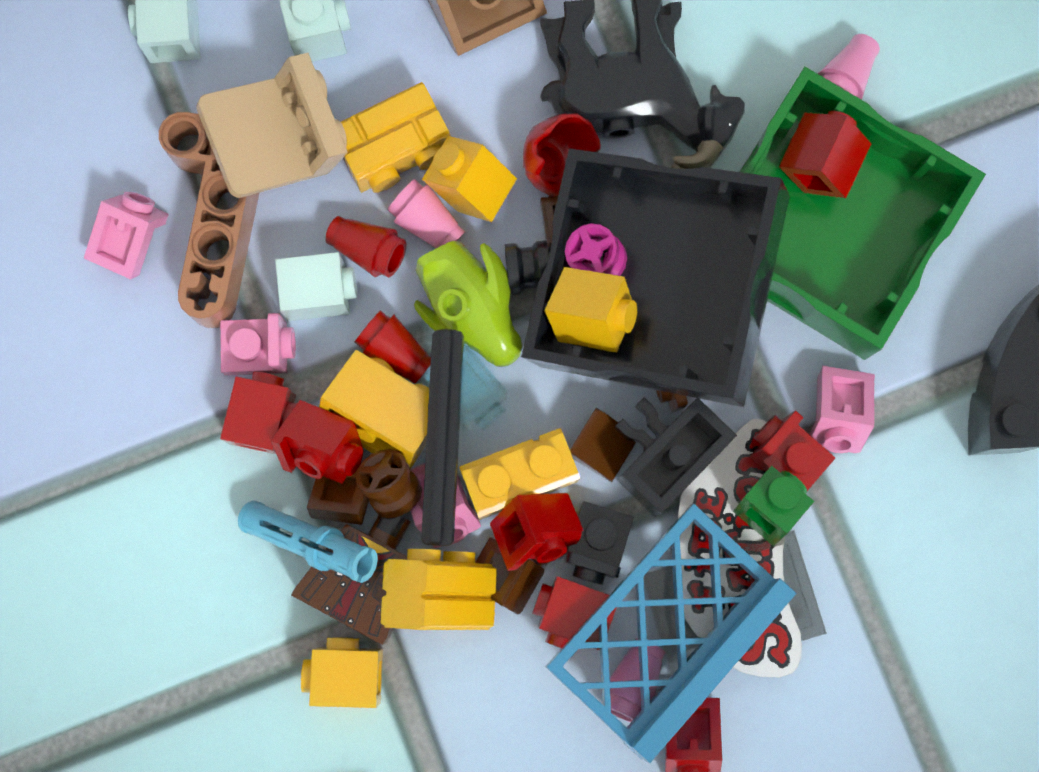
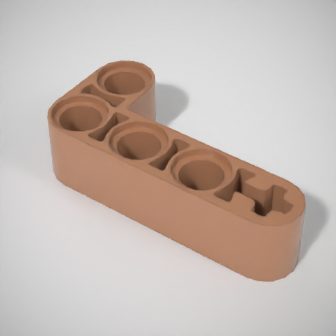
(209, 226)

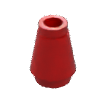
(367, 245)
(393, 343)

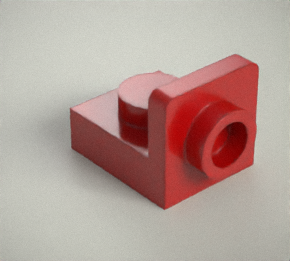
(791, 449)
(698, 742)

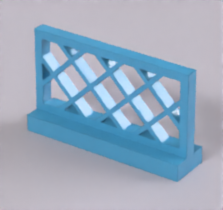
(709, 661)

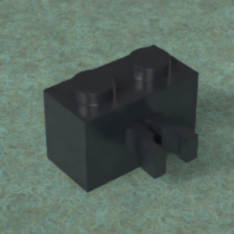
(674, 456)

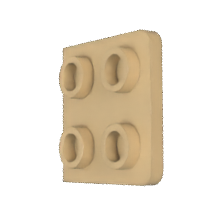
(273, 129)

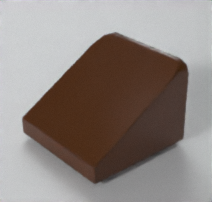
(601, 446)
(512, 586)

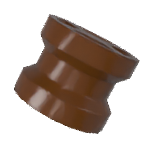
(388, 483)

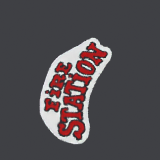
(717, 494)

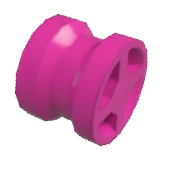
(587, 246)

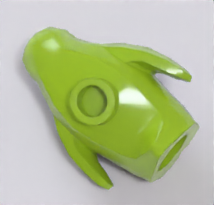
(470, 300)

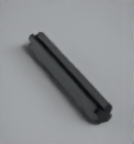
(442, 438)

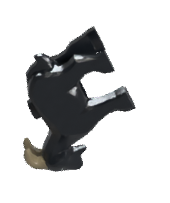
(637, 86)

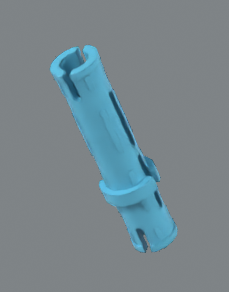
(347, 556)

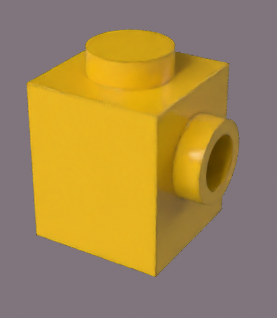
(469, 178)
(591, 309)
(343, 675)

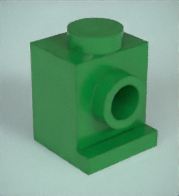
(774, 504)

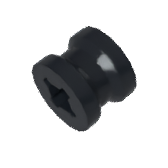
(525, 265)

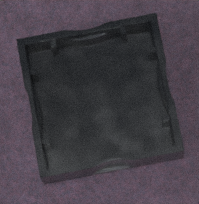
(695, 266)

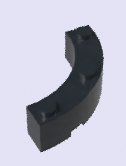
(1007, 392)

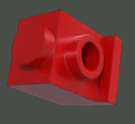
(318, 443)
(536, 528)

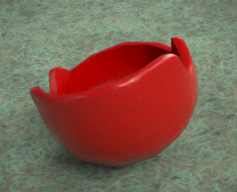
(548, 147)

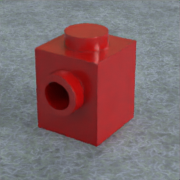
(825, 154)
(257, 411)
(566, 608)

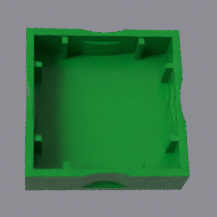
(861, 257)

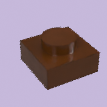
(337, 501)

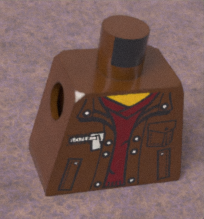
(351, 601)

